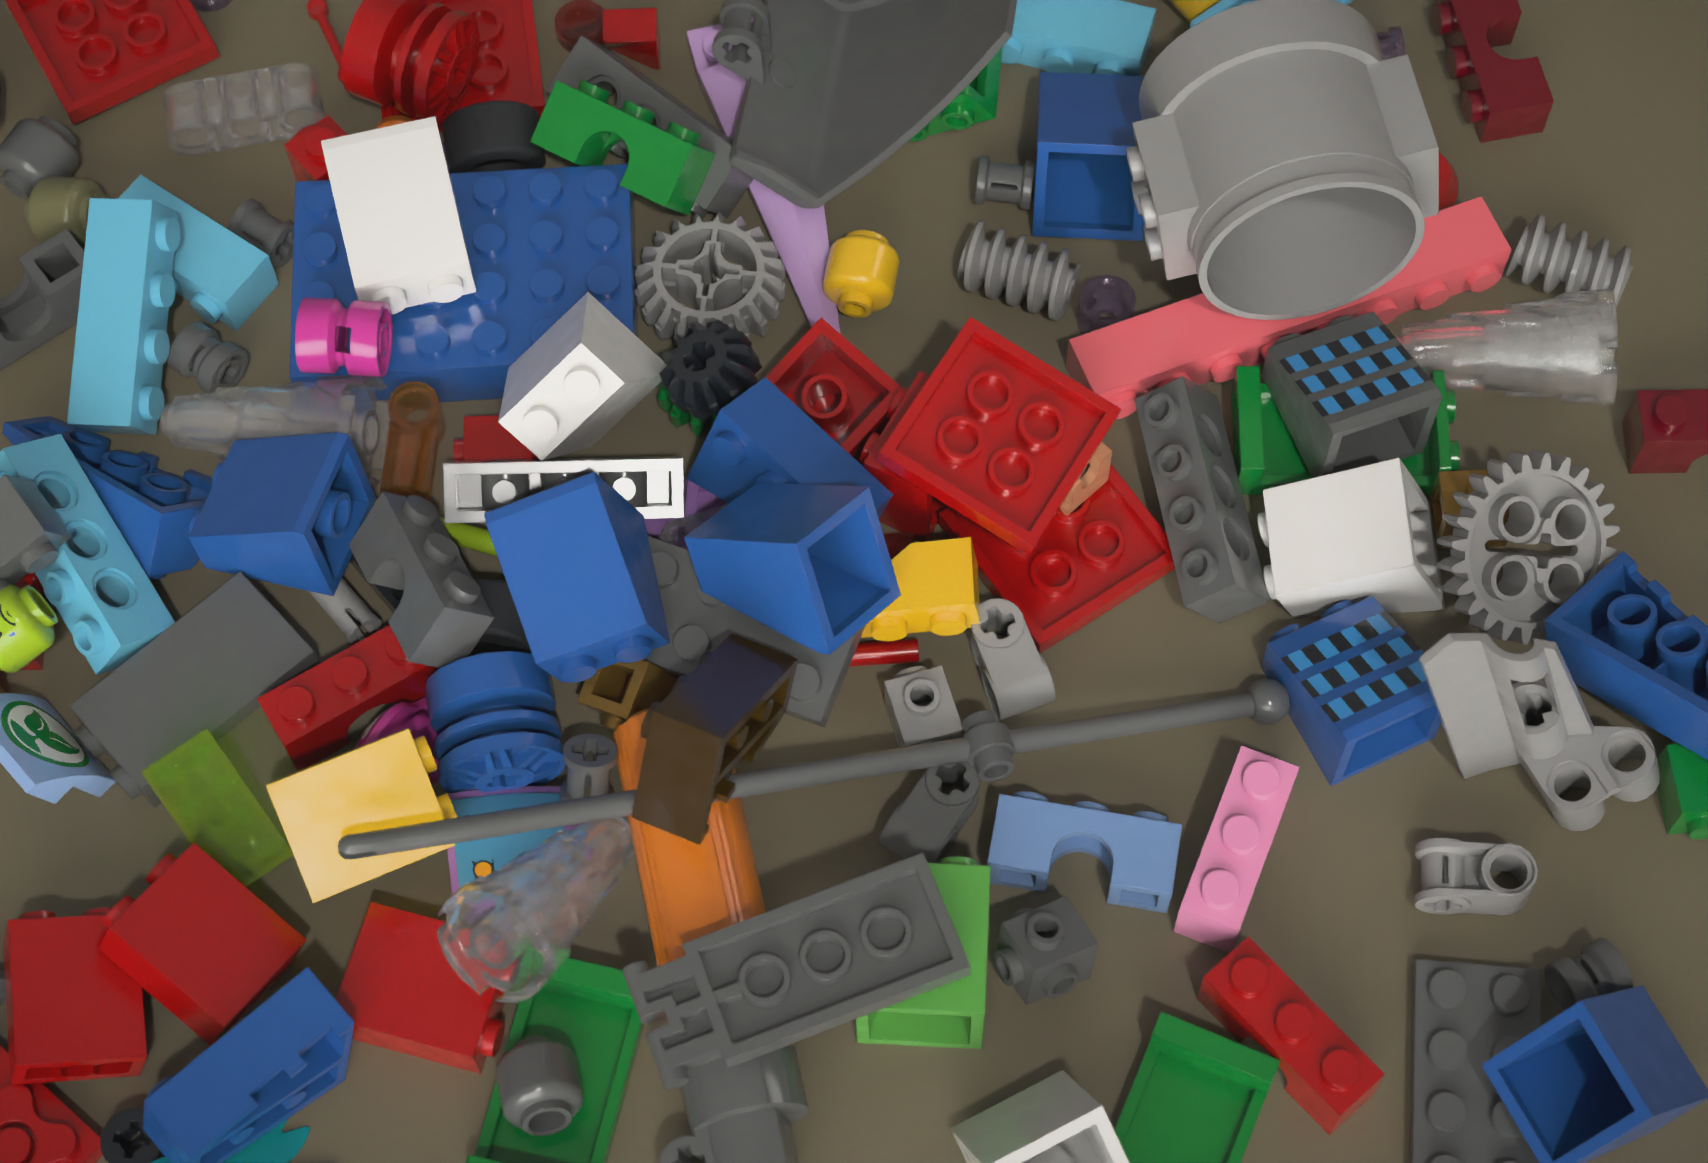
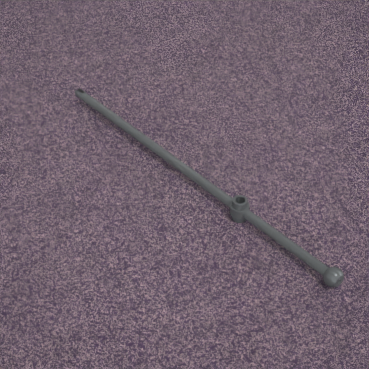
(984, 745)

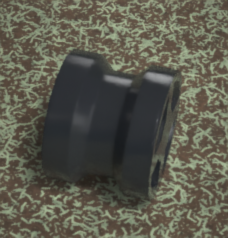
(122, 1129)

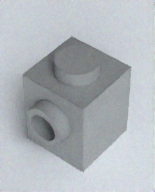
(921, 707)

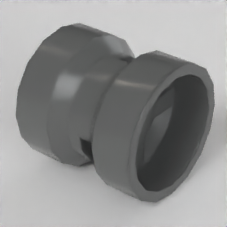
(203, 356)
(1591, 974)

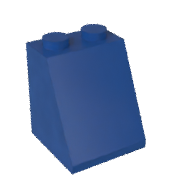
(284, 510)
(580, 577)

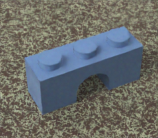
(1134, 849)

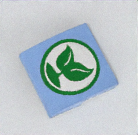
(45, 752)

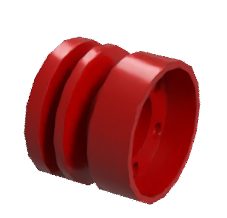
(410, 56)

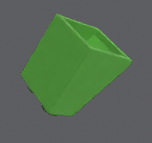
(955, 1011)

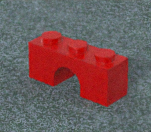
(322, 703)
(1320, 1062)

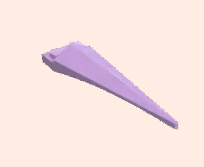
(795, 230)

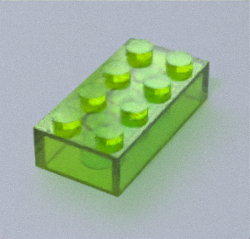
(217, 808)

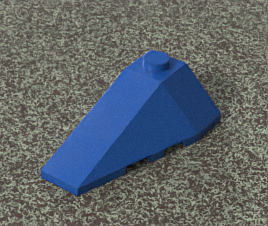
(144, 501)

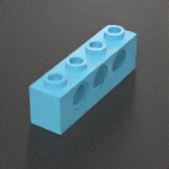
(96, 575)

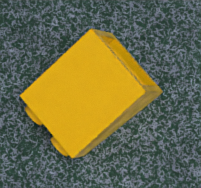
(352, 794)

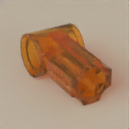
(412, 446)

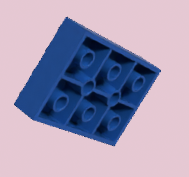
(533, 253)

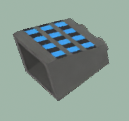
(1350, 394)

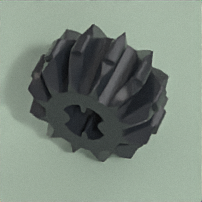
(709, 369)

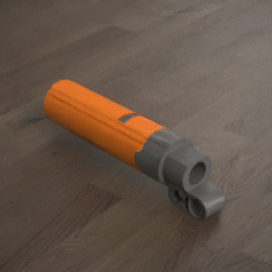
(689, 893)

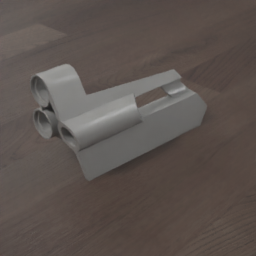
(1533, 725)

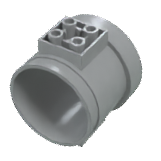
(1283, 159)

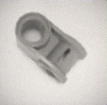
(1010, 667)
(1468, 877)

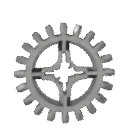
(686, 263)

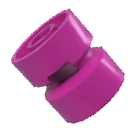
(323, 337)

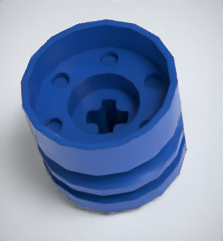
(494, 723)

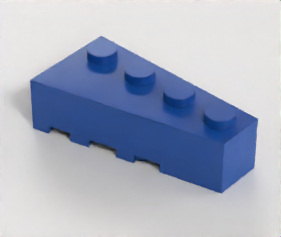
(1637, 651)

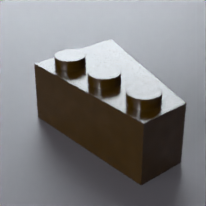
(704, 731)

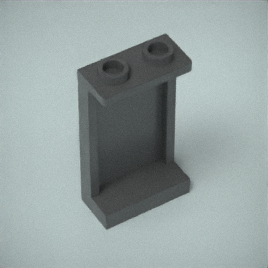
(190, 678)

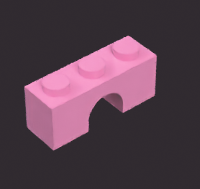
(1235, 849)

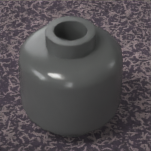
(35, 152)
(539, 1085)

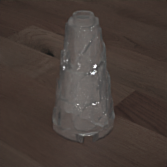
(1527, 348)
(331, 404)
(526, 915)

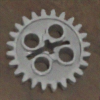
(1535, 491)

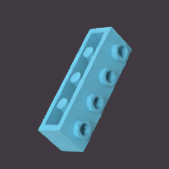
(123, 316)

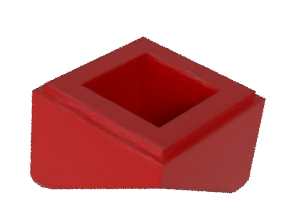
(633, 34)

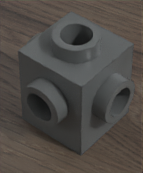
(1045, 951)

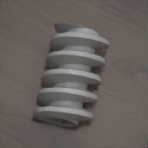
(1570, 260)
(1018, 272)

